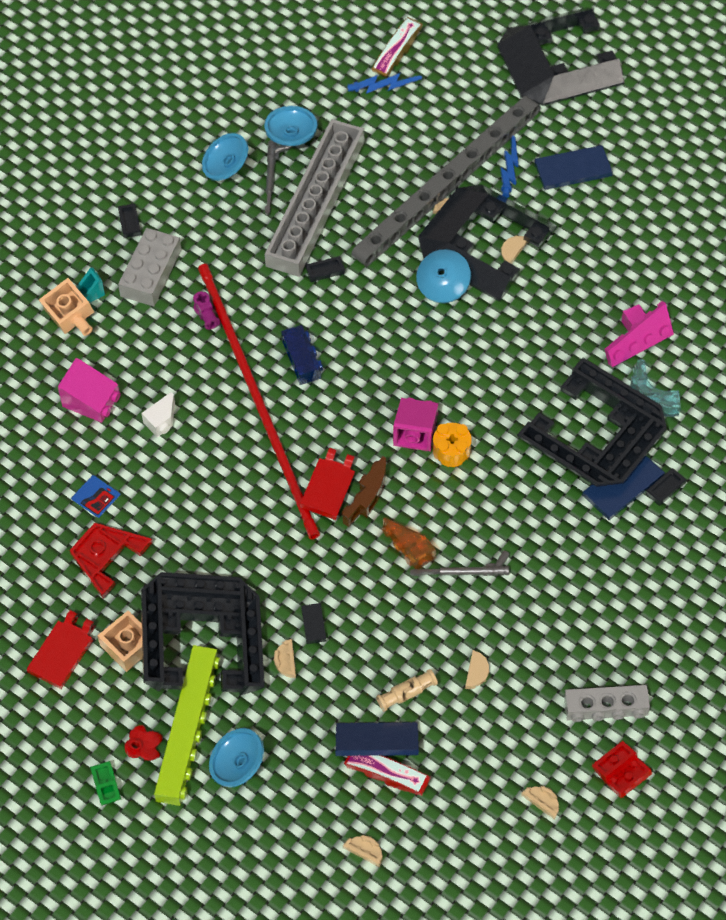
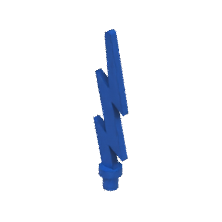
(375, 86)
(509, 175)

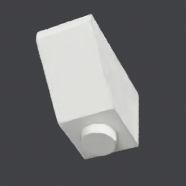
(160, 415)

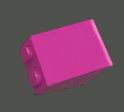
(88, 391)
(415, 424)

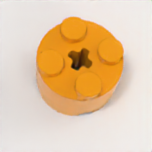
(452, 444)

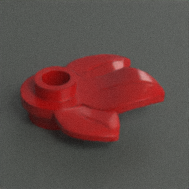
(145, 742)

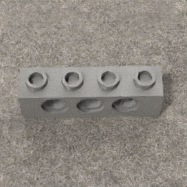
(615, 696)

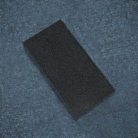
(129, 220)
(325, 269)
(666, 486)
(313, 623)

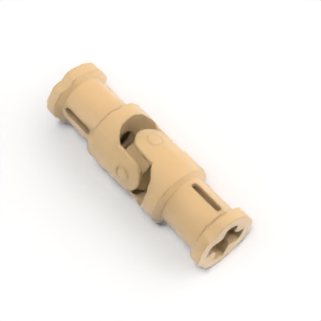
(406, 690)

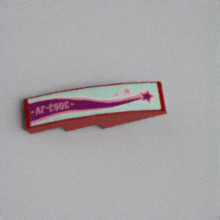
(391, 772)

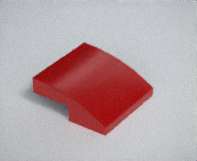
(621, 769)

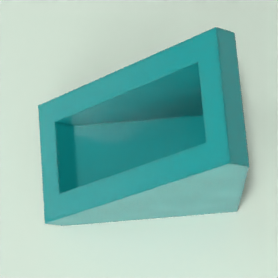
(91, 286)

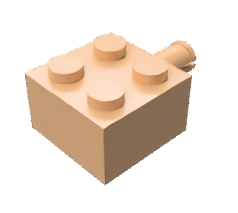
(68, 307)
(123, 640)

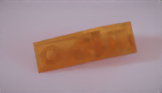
(413, 545)

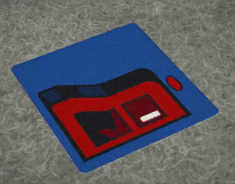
(95, 496)

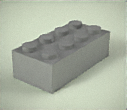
(149, 267)

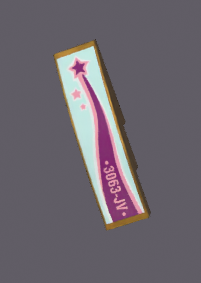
(396, 47)

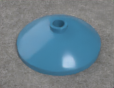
(290, 125)
(225, 156)
(443, 287)
(236, 757)

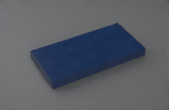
(573, 167)
(614, 498)
(377, 739)

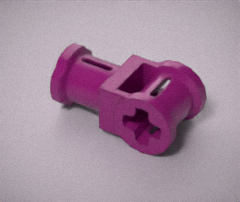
(205, 310)

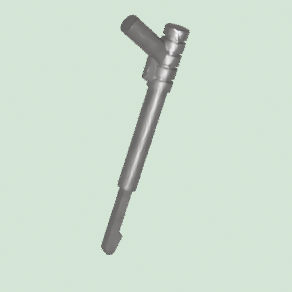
(272, 156)
(490, 569)

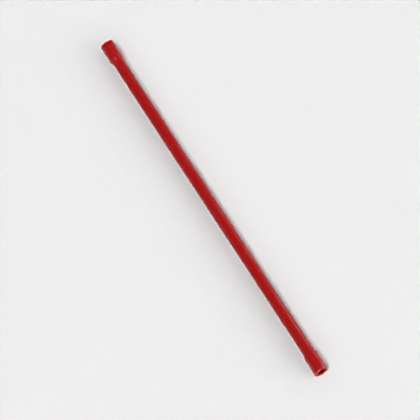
(309, 523)

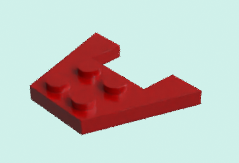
(99, 548)

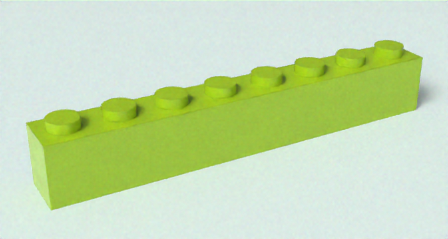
(186, 726)

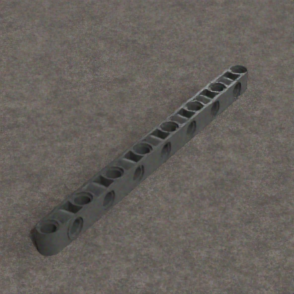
(445, 181)

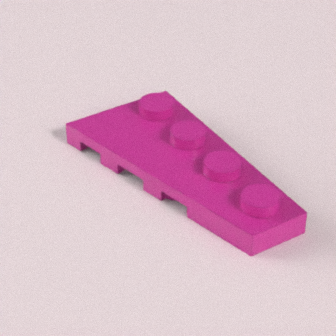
(648, 332)

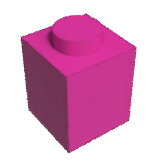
(632, 316)

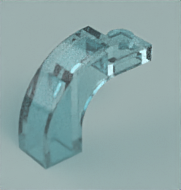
(667, 399)

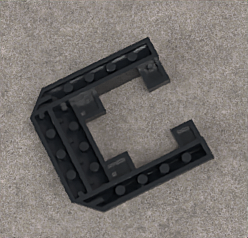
(548, 83)
(456, 215)
(636, 414)
(208, 599)

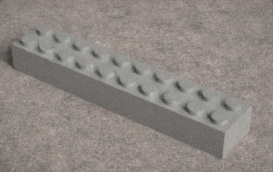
(314, 198)

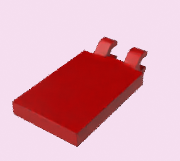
(328, 485)
(62, 651)

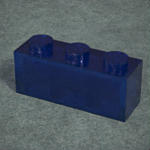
(301, 354)

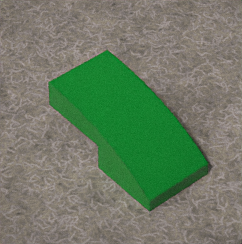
(105, 783)

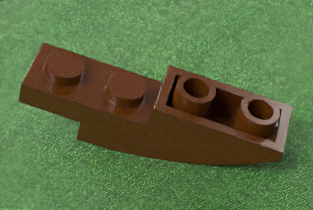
(369, 494)

